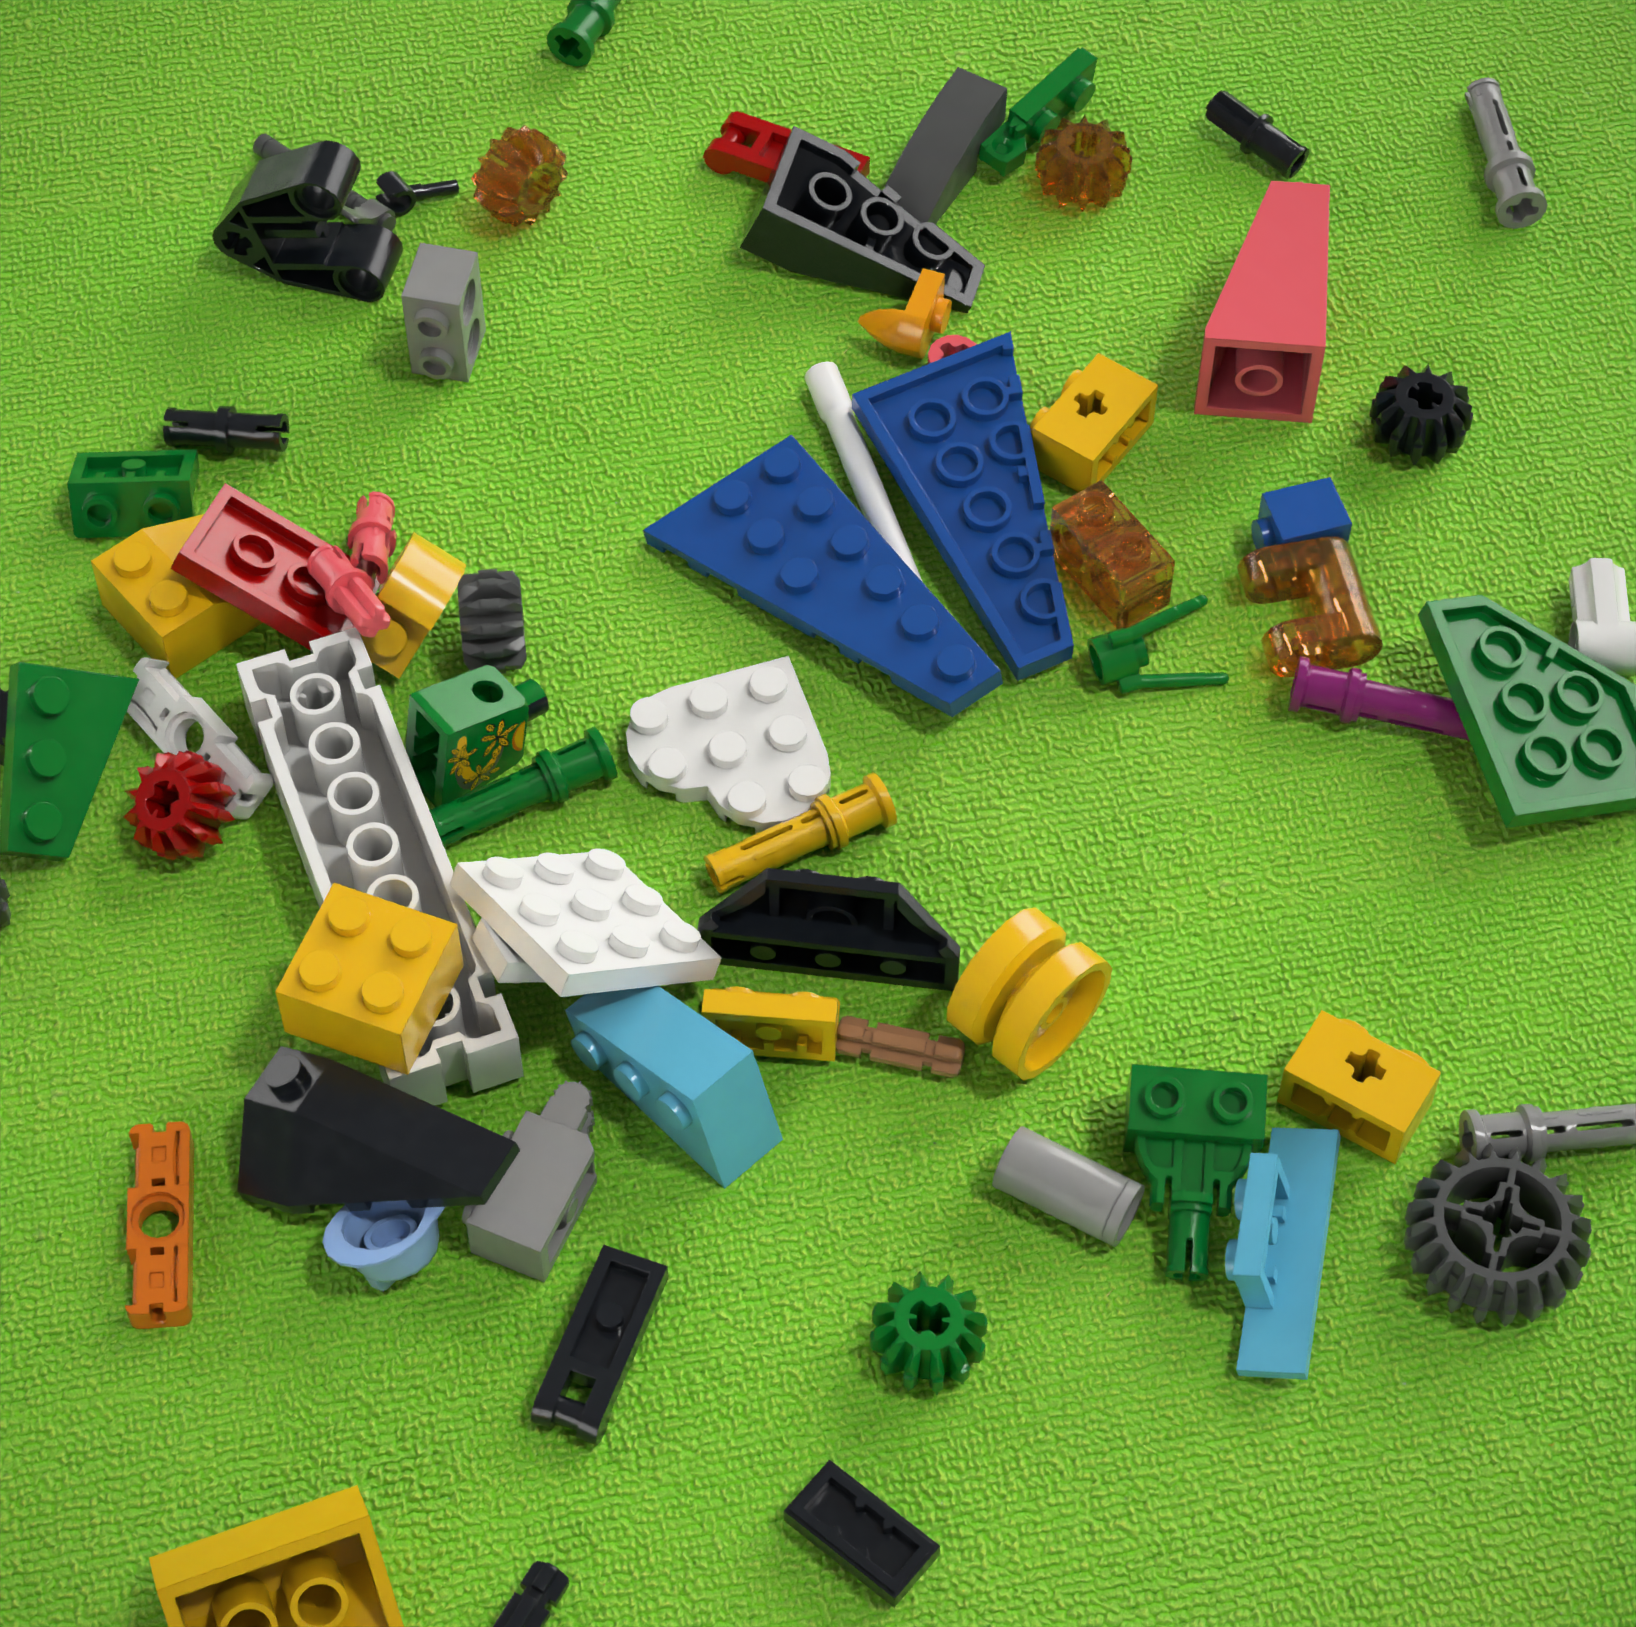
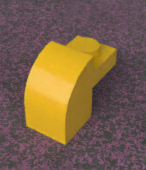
(414, 599)

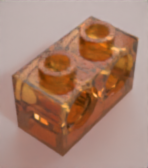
(1111, 555)

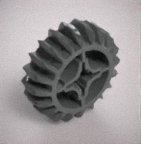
(1550, 1236)

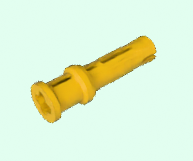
(826, 824)

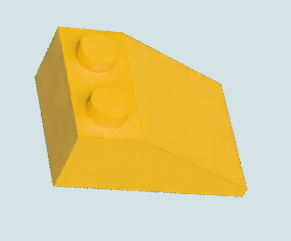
(162, 608)

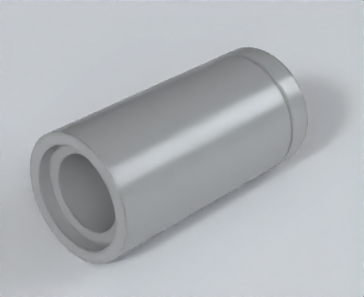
(1068, 1186)

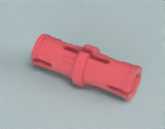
(372, 535)

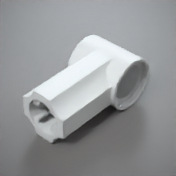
(1602, 616)

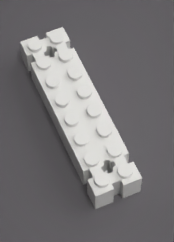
(370, 829)

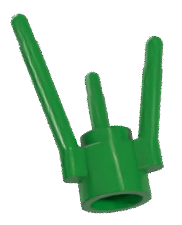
(1123, 652)

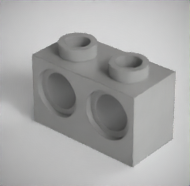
(444, 312)

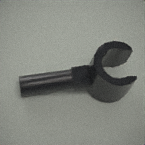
(402, 197)

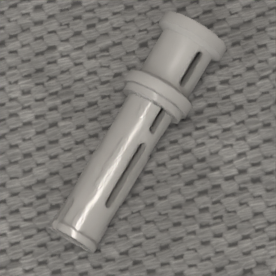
(1508, 168)
(1530, 1125)

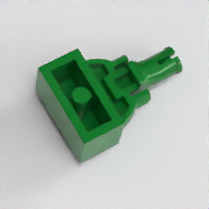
(1195, 1136)

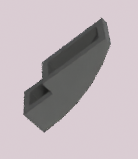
(947, 145)

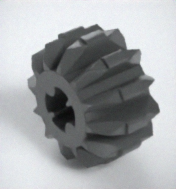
(492, 620)

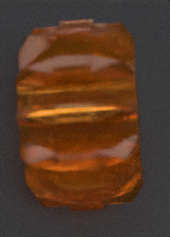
(1083, 163)
(519, 176)

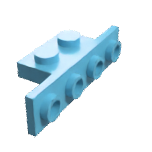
(1282, 1249)

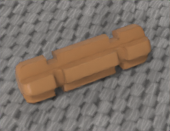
(900, 1046)

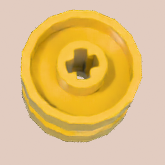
(1028, 993)

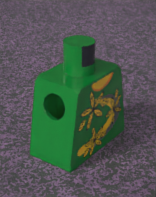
(469, 730)

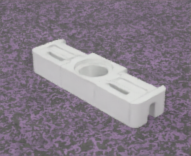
(167, 712)

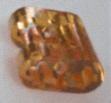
(1324, 571)

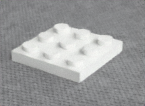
(585, 922)

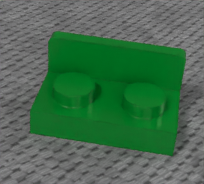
(130, 490)

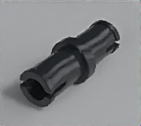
(226, 429)

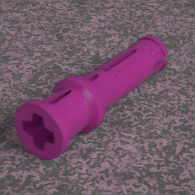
(1354, 696)

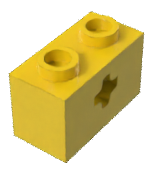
(1093, 423)
(1327, 1088)

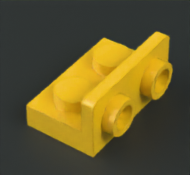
(776, 1023)

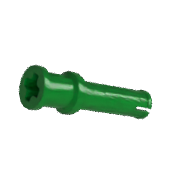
(575, 36)
(548, 777)

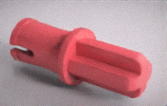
(348, 590)

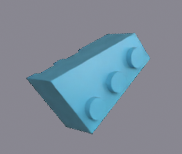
(680, 1074)

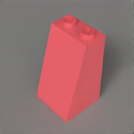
(1270, 319)

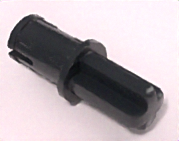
(1256, 134)

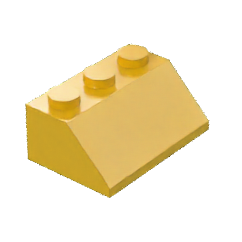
(283, 1570)

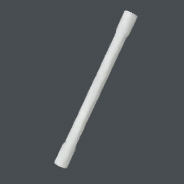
(836, 411)

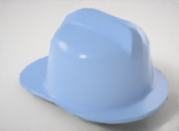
(384, 1241)

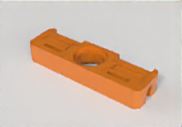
(163, 1264)

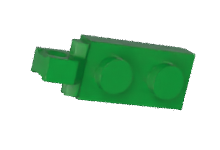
(1042, 108)

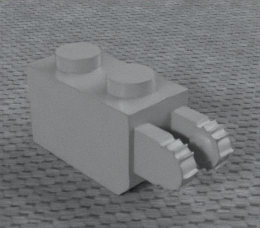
(542, 1189)

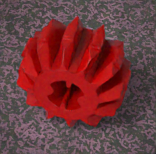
(180, 805)

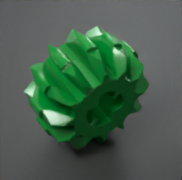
(926, 1354)

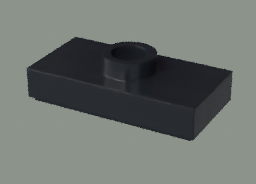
(861, 1533)

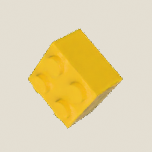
(370, 978)

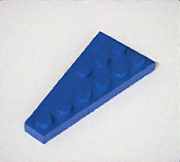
(973, 479)
(821, 566)

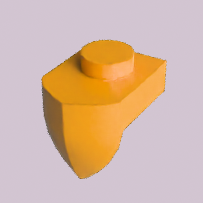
(913, 328)

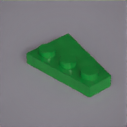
(55, 754)

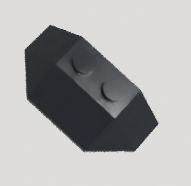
(832, 930)

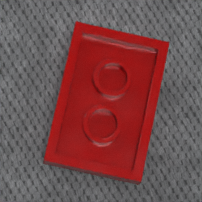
(260, 567)

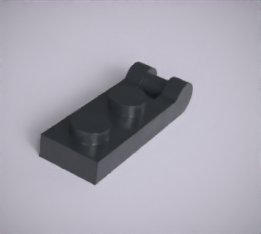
(600, 1343)

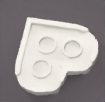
(733, 741)

